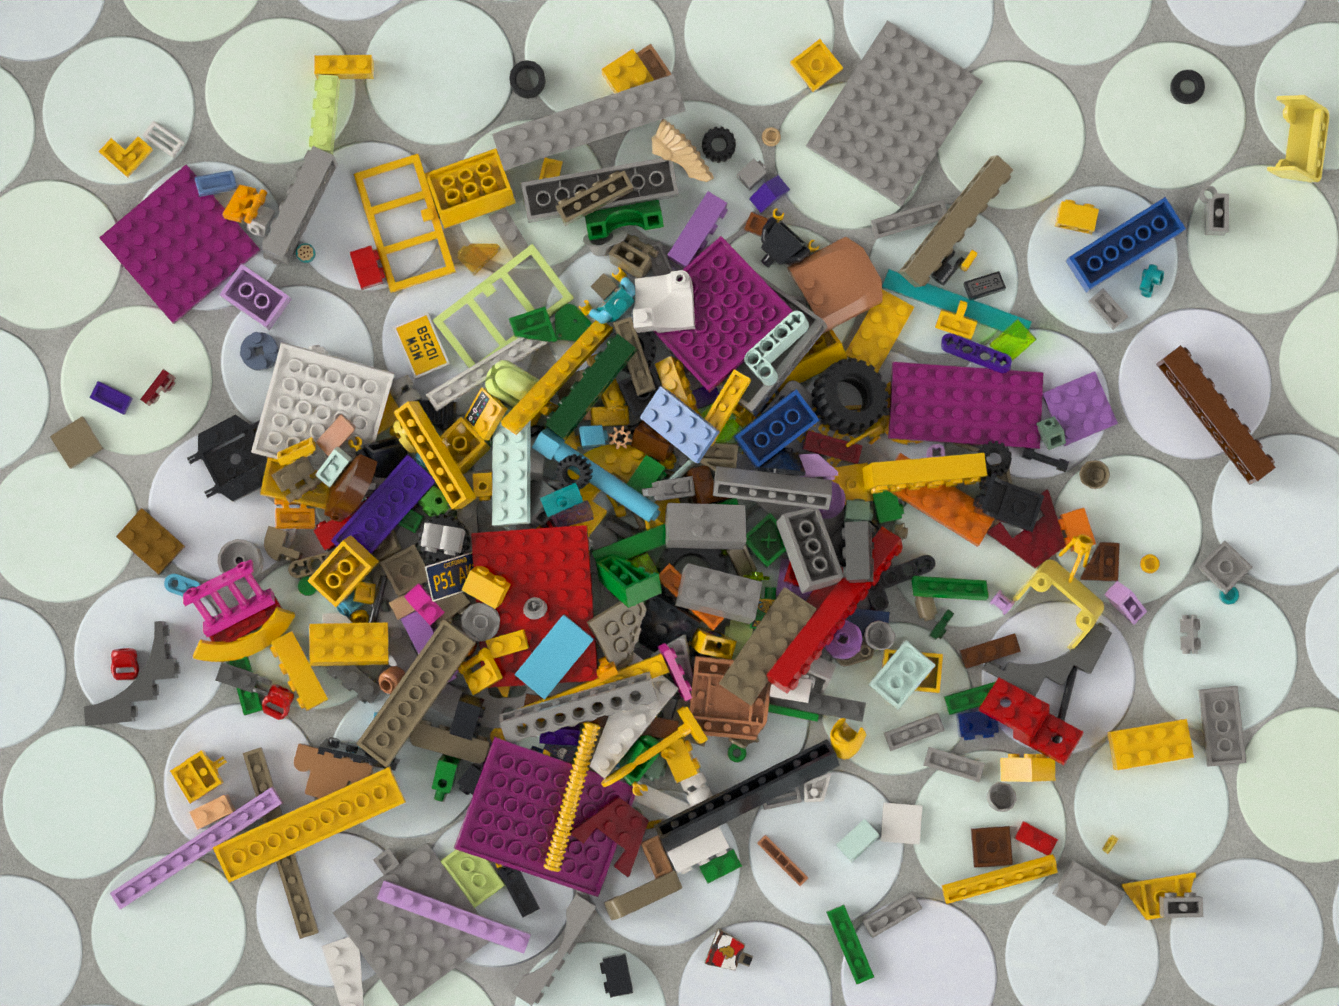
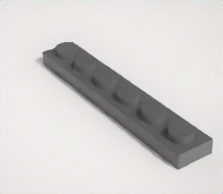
(826, 705)

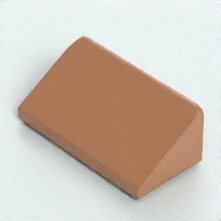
(335, 434)

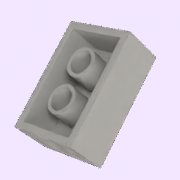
(1088, 893)

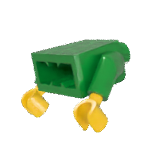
(640, 746)

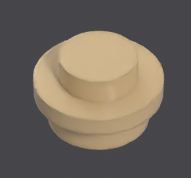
(771, 136)

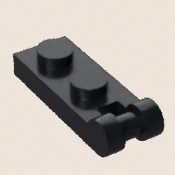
(519, 891)

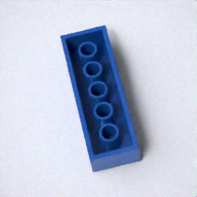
(1125, 244)

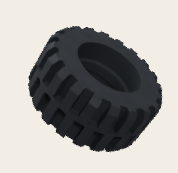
(866, 382)
(713, 558)

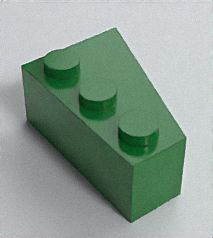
(627, 582)

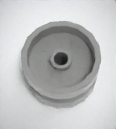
(234, 550)

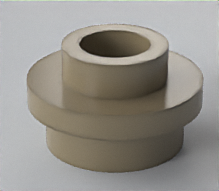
(901, 531)

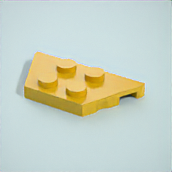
(1146, 893)

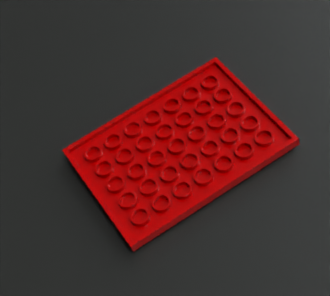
(547, 566)

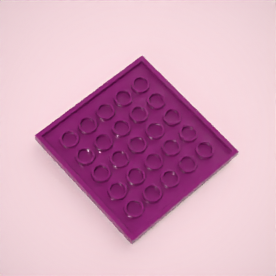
(179, 244)
(731, 314)

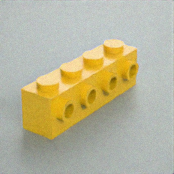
(674, 379)
(299, 671)

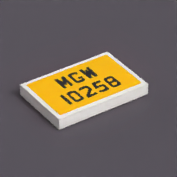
(421, 345)

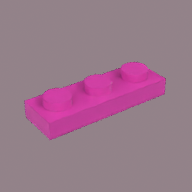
(676, 671)

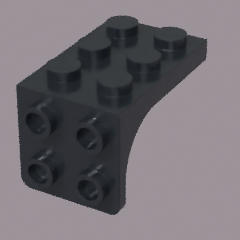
(1008, 503)

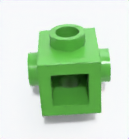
(434, 502)

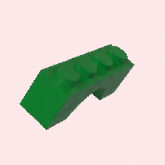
(643, 214)

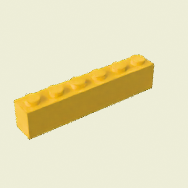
(435, 455)

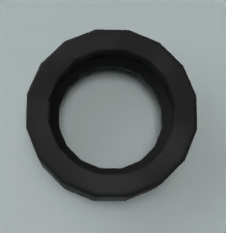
(527, 65)

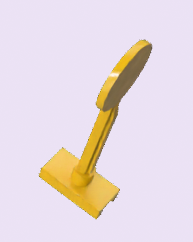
(690, 726)

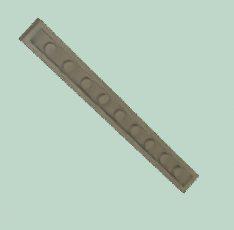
(288, 866)

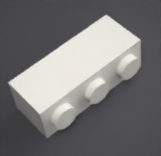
(698, 850)

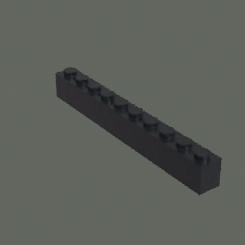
(747, 795)

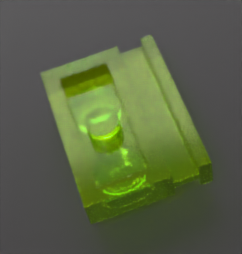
(1013, 340)

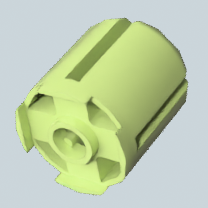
(509, 382)

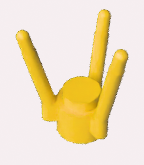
(872, 432)
(1082, 546)

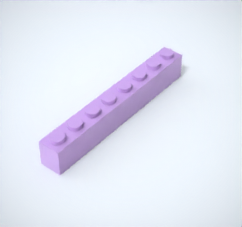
(454, 916)

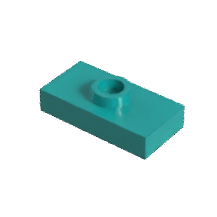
(561, 499)

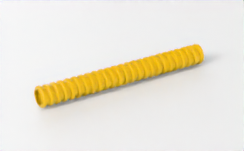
(572, 796)

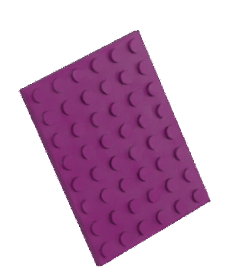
(517, 814)

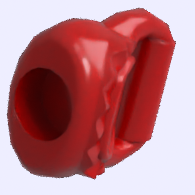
(124, 658)
(280, 697)

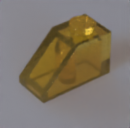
(476, 256)

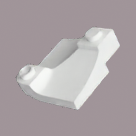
(664, 303)

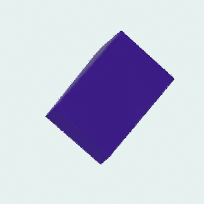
(769, 193)

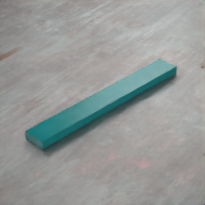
(949, 301)

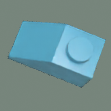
(593, 436)

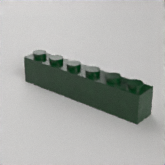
(591, 386)

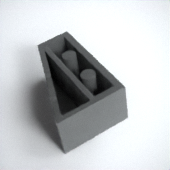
(858, 551)

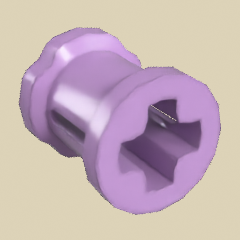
(935, 446)
(1002, 602)

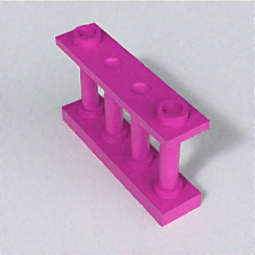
(229, 615)

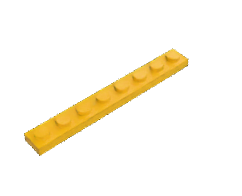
(556, 377)
(655, 665)

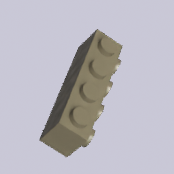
(594, 198)

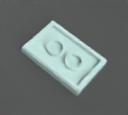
(902, 674)

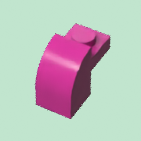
(423, 604)

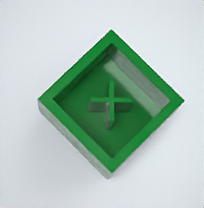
(765, 541)

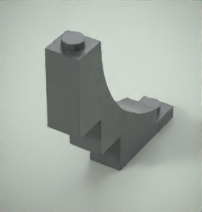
(1031, 676)

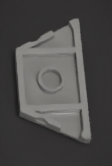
(683, 658)

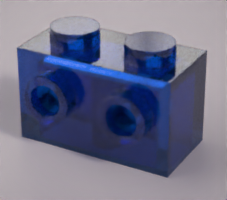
(976, 724)

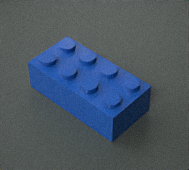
(775, 428)

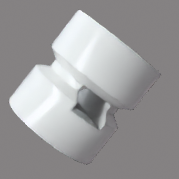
(696, 795)

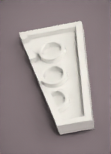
(345, 970)

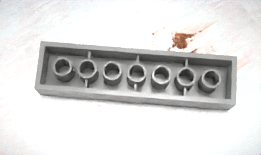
(649, 179)

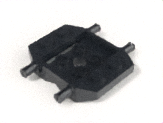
(220, 463)

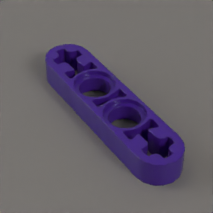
(974, 356)

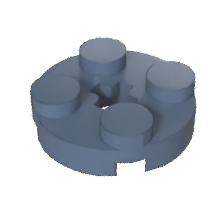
(258, 340)

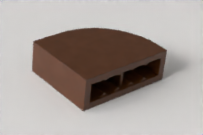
(350, 488)

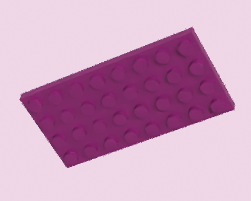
(965, 405)

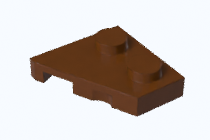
(1103, 563)

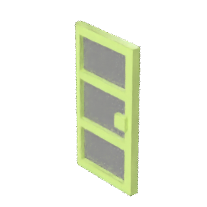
(480, 319)

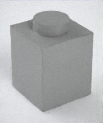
(752, 174)

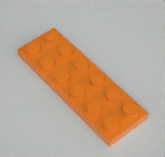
(948, 507)

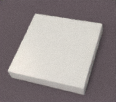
(901, 823)

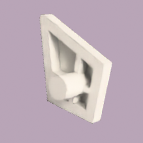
(816, 789)

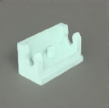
(858, 840)

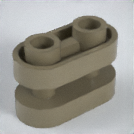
(864, 654)

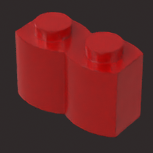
(366, 267)

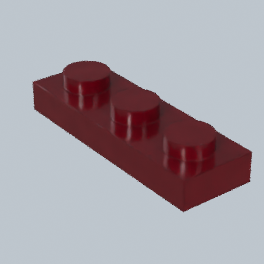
(831, 447)

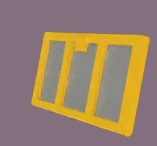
(404, 223)

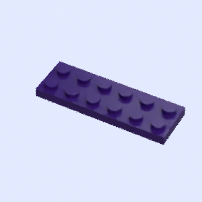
(387, 505)

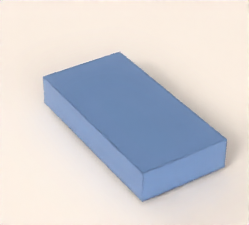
(215, 183)

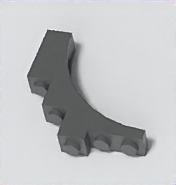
(143, 688)

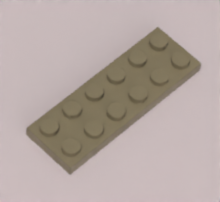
(766, 645)

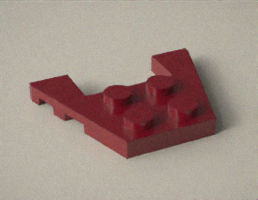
(1037, 545)
(620, 824)

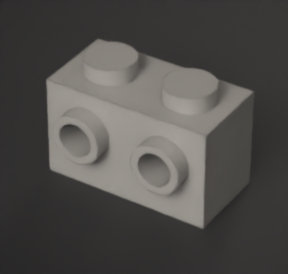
(1181, 906)

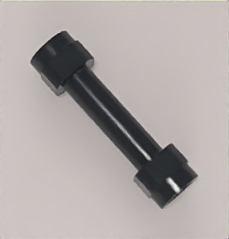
(1060, 464)

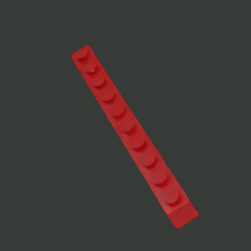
(831, 617)

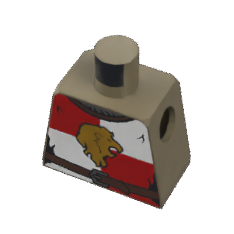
(727, 952)

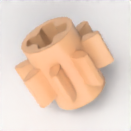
(614, 436)

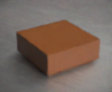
(755, 224)

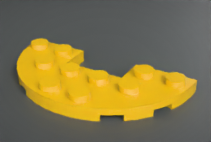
(618, 462)

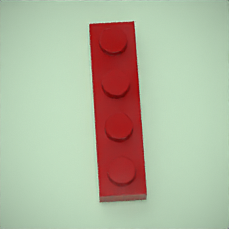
(246, 625)

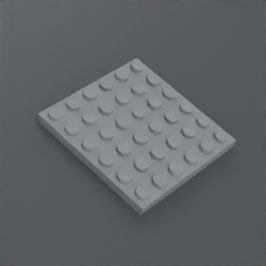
(404, 946)

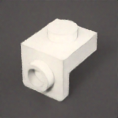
(261, 222)

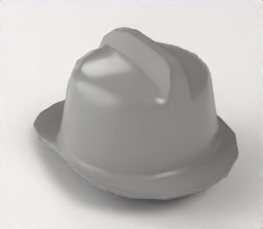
(603, 246)

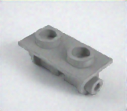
(1191, 627)

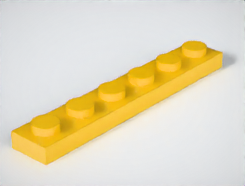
(999, 879)

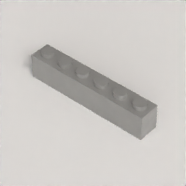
(772, 488)

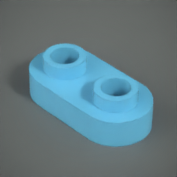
(183, 584)

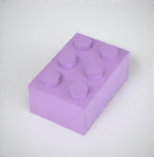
(255, 297)

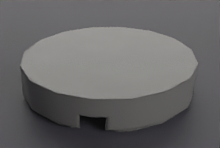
(480, 621)

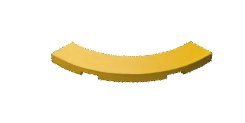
(247, 645)

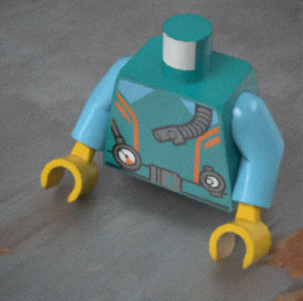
(615, 303)

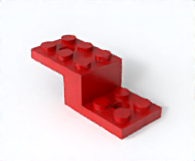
(1031, 721)

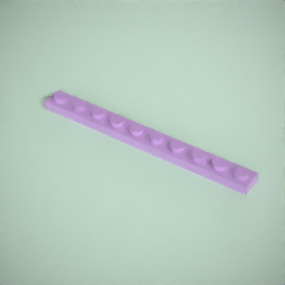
(196, 848)

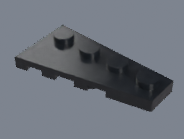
(352, 750)

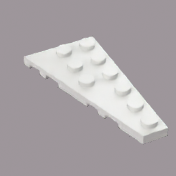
(627, 726)

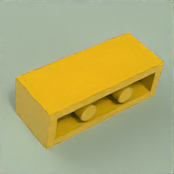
(344, 66)

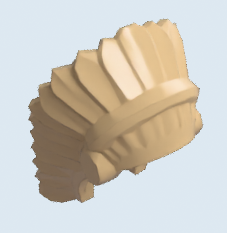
(674, 146)

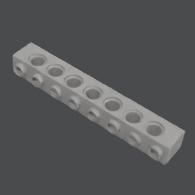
(585, 699)

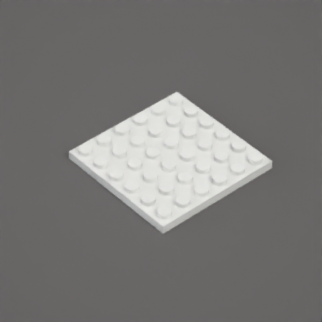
(311, 393)

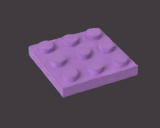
(1080, 407)

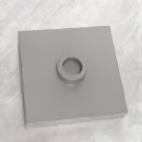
(1225, 567)

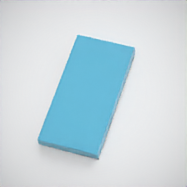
(554, 656)

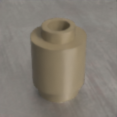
(926, 608)

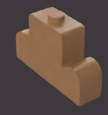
(327, 772)

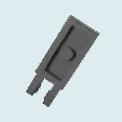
(241, 678)

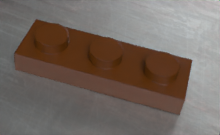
(990, 651)

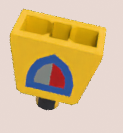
(706, 642)

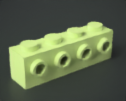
(325, 112)

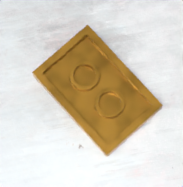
(150, 541)

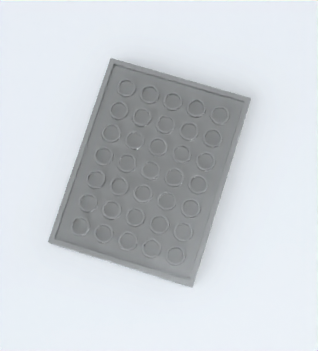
(894, 113)

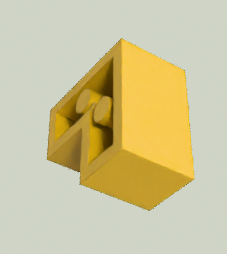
(1027, 768)

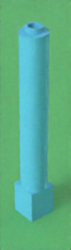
(553, 447)

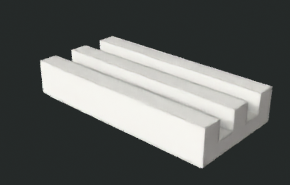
(175, 148)

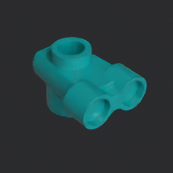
(1149, 278)

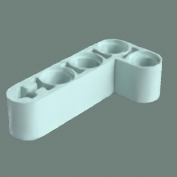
(779, 345)

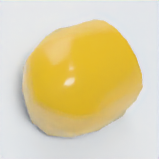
(845, 740)

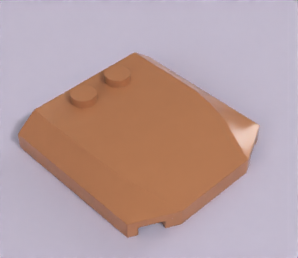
(838, 282)
(718, 709)

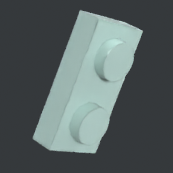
(333, 466)

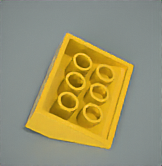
(470, 188)

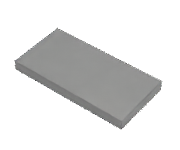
(1222, 726)

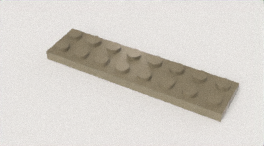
(416, 692)

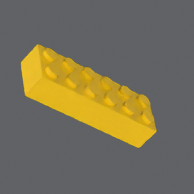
(924, 472)

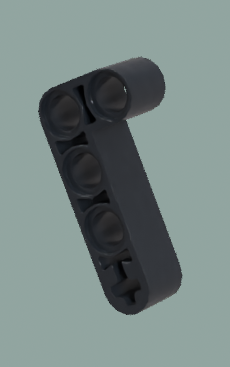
(900, 577)

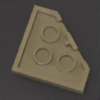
(618, 632)

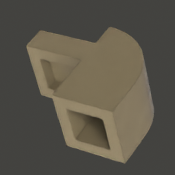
(275, 545)

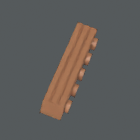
(782, 860)

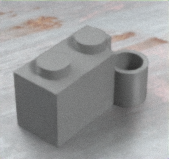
(1216, 212)

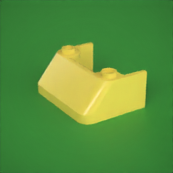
(1305, 140)
(1054, 574)

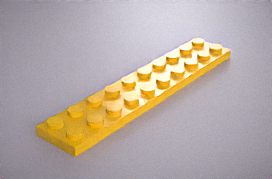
(309, 824)

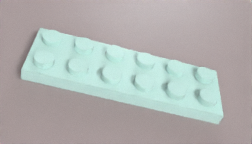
(511, 476)

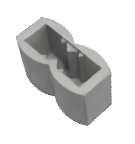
(442, 537)

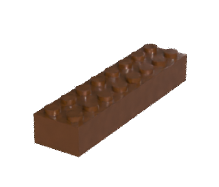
(1216, 415)

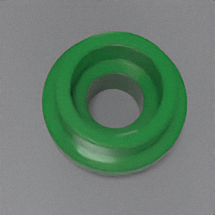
(741, 757)

